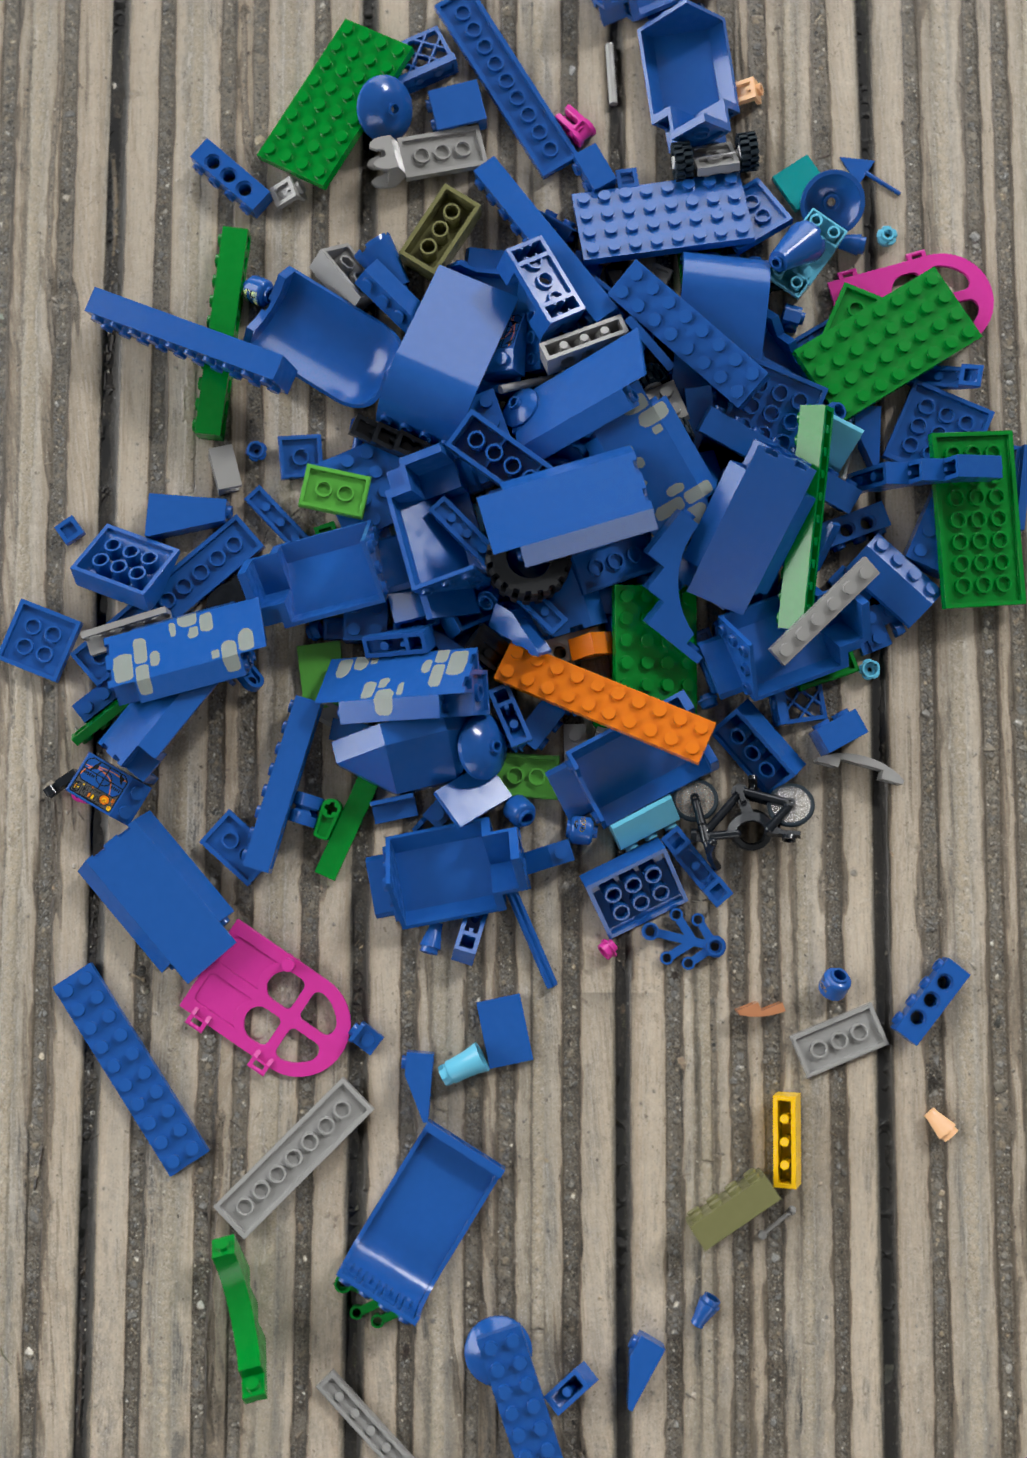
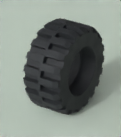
(524, 588)

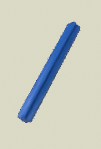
(532, 939)

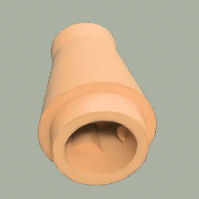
(942, 1126)

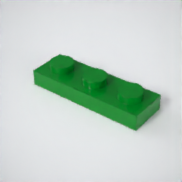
(100, 722)

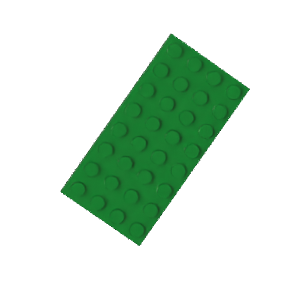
(322, 117)
(888, 343)
(978, 526)

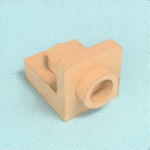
(749, 90)

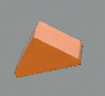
(590, 645)

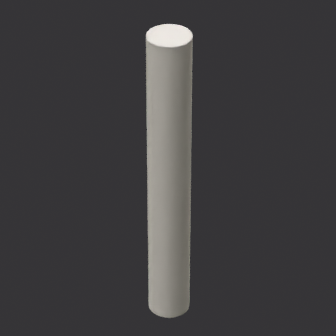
(611, 76)
(529, 383)

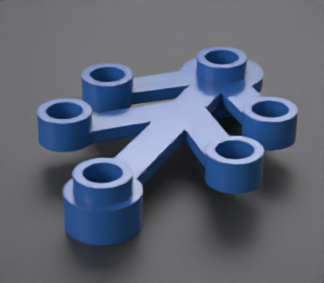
(687, 940)

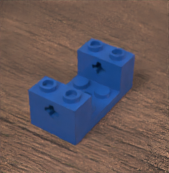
(555, 304)

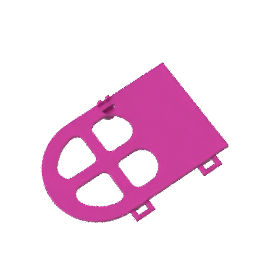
(882, 279)
(240, 983)

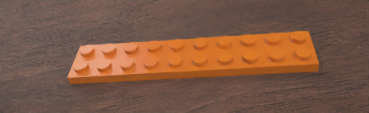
(606, 702)

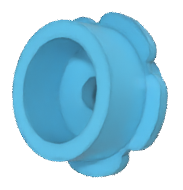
(886, 241)
(875, 669)

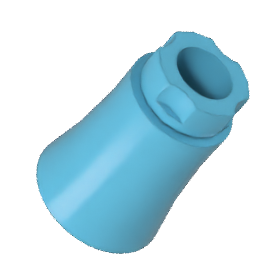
(464, 1065)

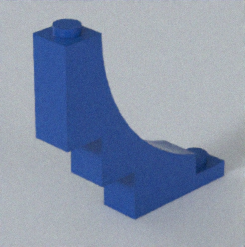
(928, 471)
(667, 551)

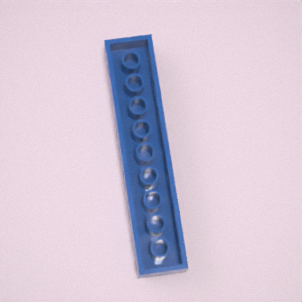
(191, 341)

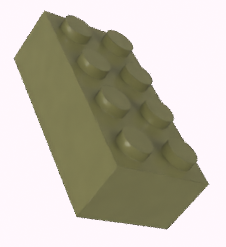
(440, 232)
(731, 1208)

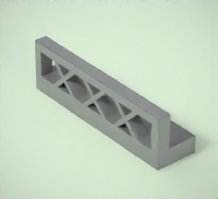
(95, 635)

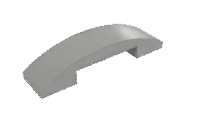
(885, 773)

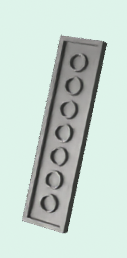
(293, 1157)

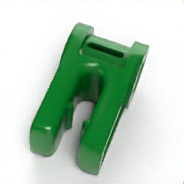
(326, 822)

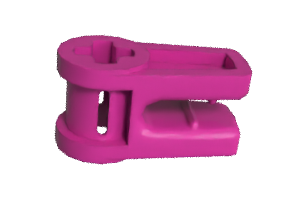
(580, 131)

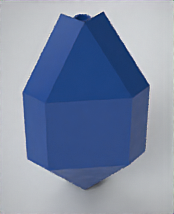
(404, 754)

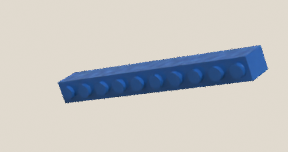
(530, 223)

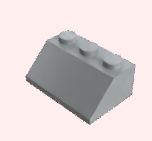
(339, 271)

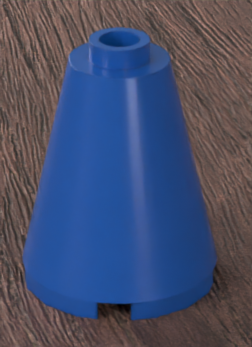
(798, 247)
(384, 250)

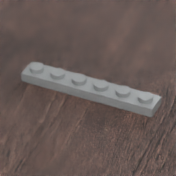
(823, 611)

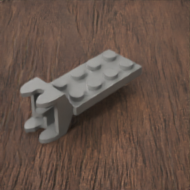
(426, 155)

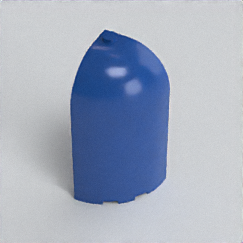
(325, 339)

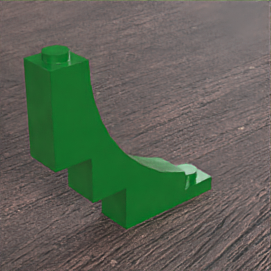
(243, 1311)

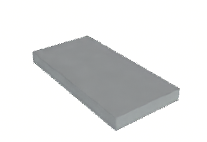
(838, 1040)

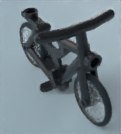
(787, 806)

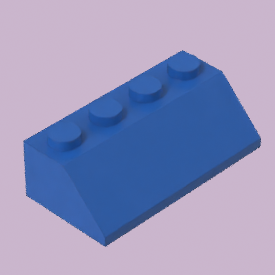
(900, 585)
(758, 747)

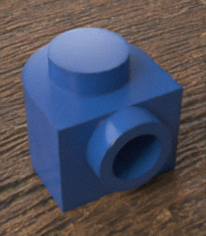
(791, 317)

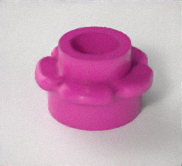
(608, 948)

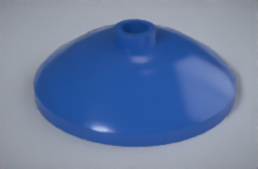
(376, 104)
(843, 188)
(482, 747)
(471, 1351)

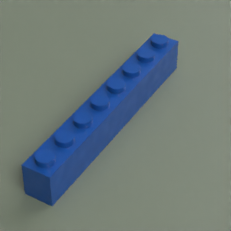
(738, 438)
(282, 785)

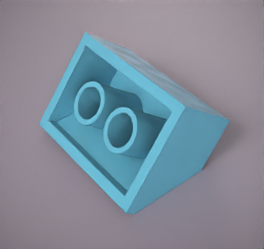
(645, 823)

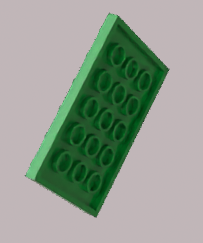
(643, 656)

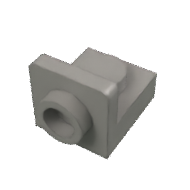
(287, 192)

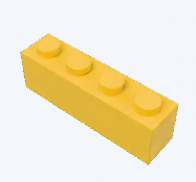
(786, 1140)

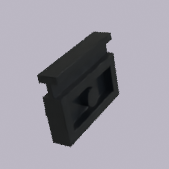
(490, 646)

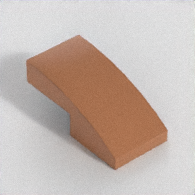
(753, 1009)

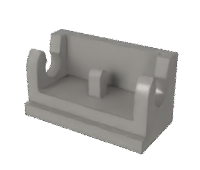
(224, 469)

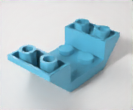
(798, 280)

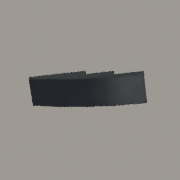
(385, 437)

